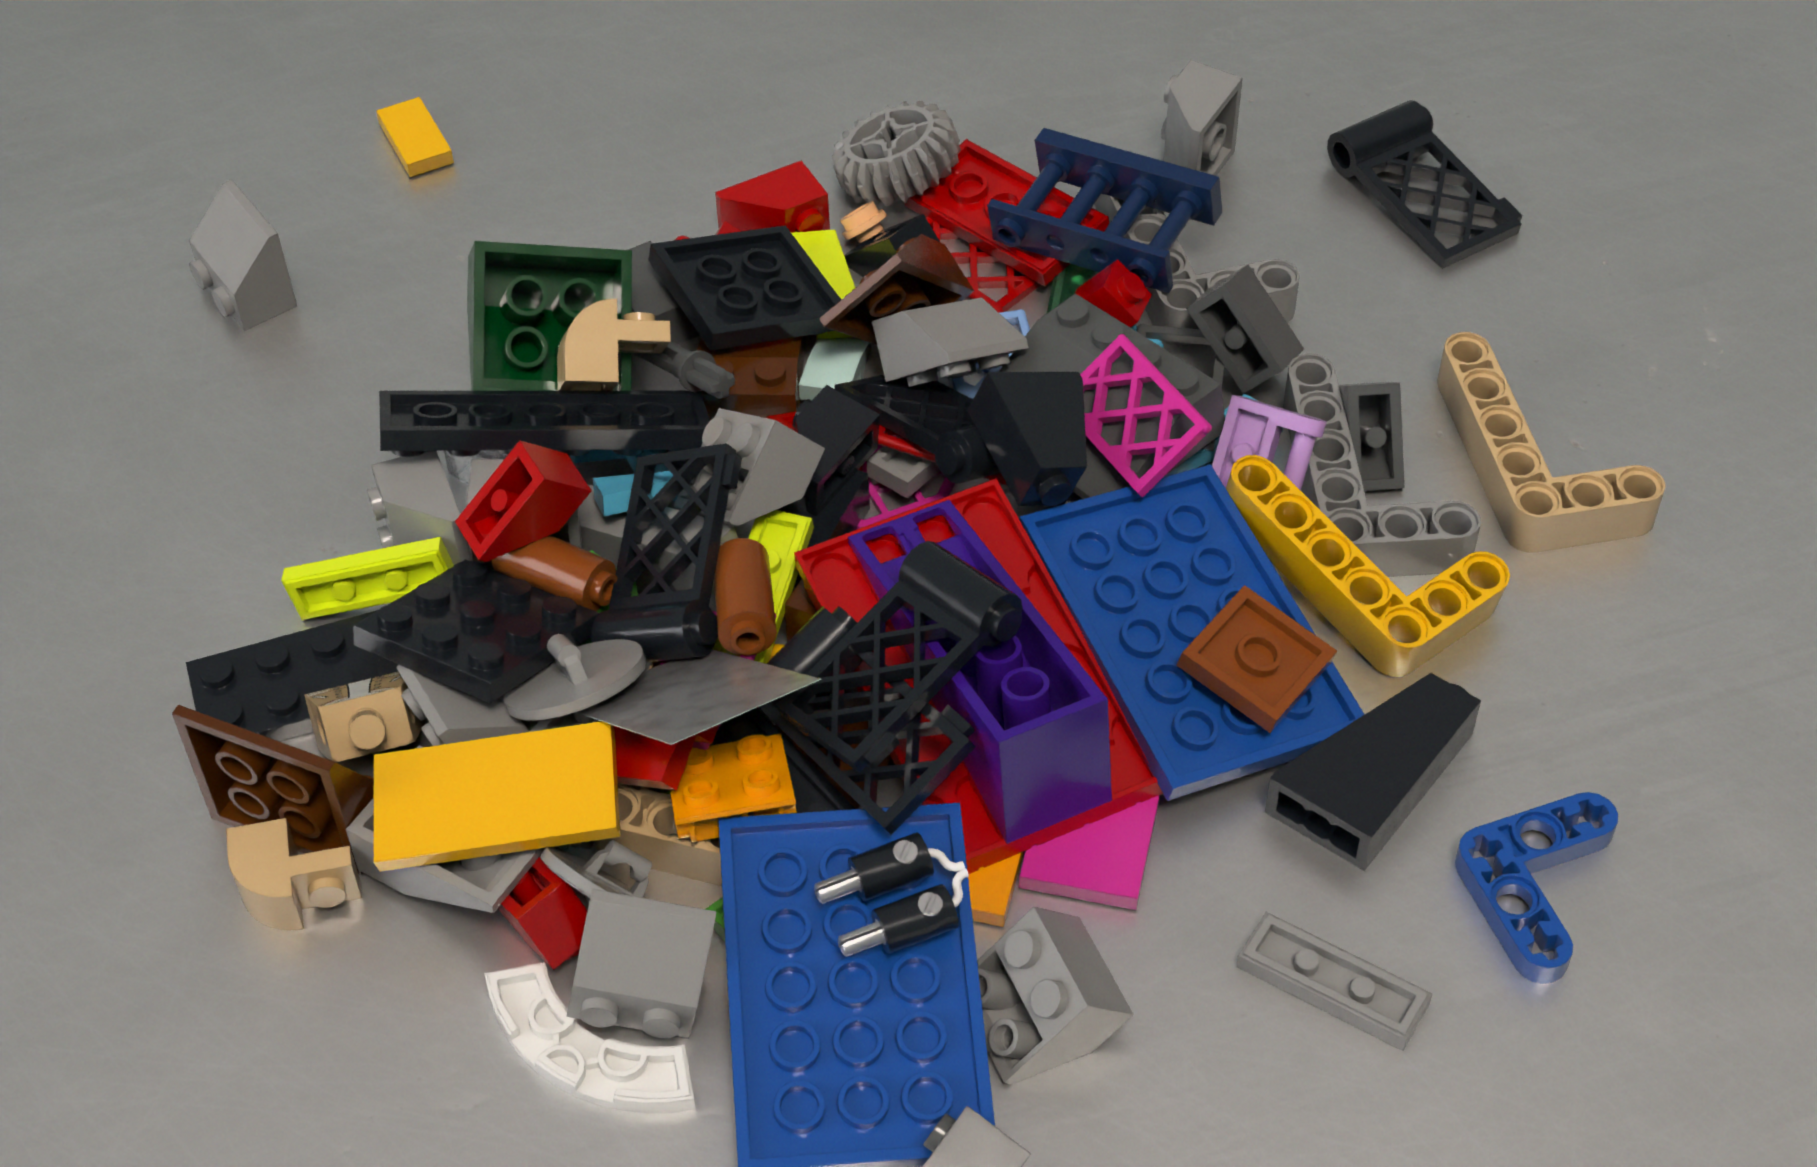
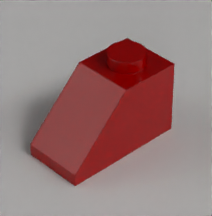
(776, 199)
(522, 501)
(546, 914)

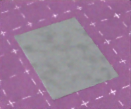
(695, 695)

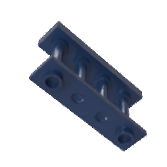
(1111, 172)

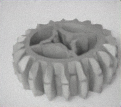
(896, 153)

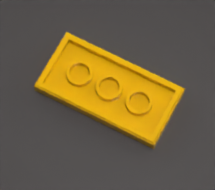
(495, 796)

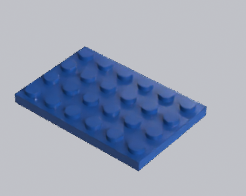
(1142, 588)
(833, 1049)

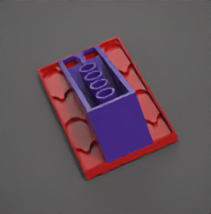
(1042, 713)

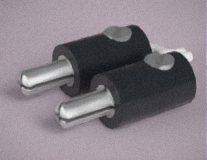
(904, 920)

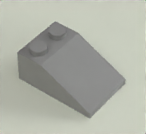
(467, 883)

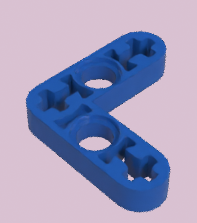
(1513, 871)

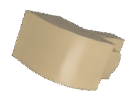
(592, 342)
(281, 883)

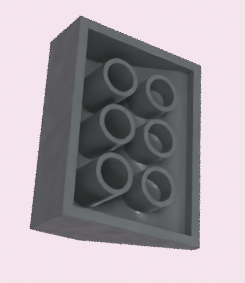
(1071, 340)

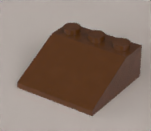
(264, 780)

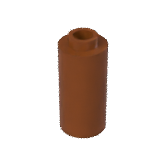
(561, 571)
(744, 597)

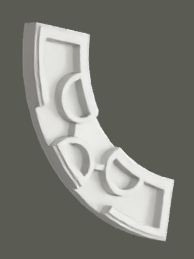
(578, 1061)

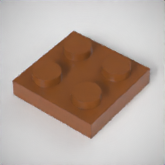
(1256, 658)

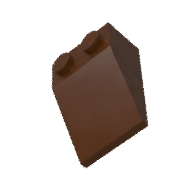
(914, 278)
(764, 377)

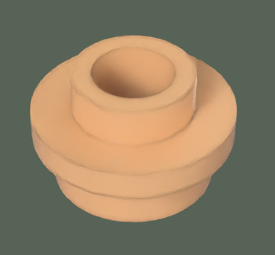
(863, 222)

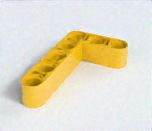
(1303, 538)

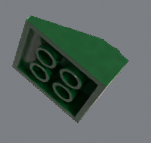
(525, 302)

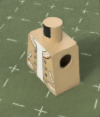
(362, 717)

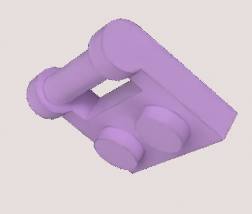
(1256, 430)

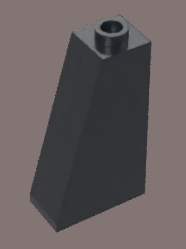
(1374, 771)

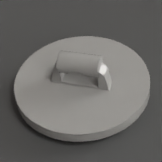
(576, 678)
(588, 875)

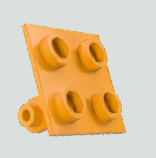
(730, 782)

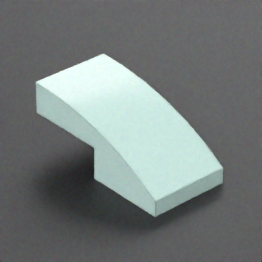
(833, 363)

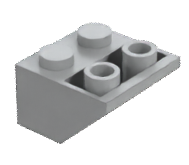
(945, 341)
(773, 465)
(455, 714)
(1046, 995)

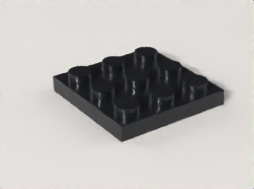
(745, 286)
(474, 629)

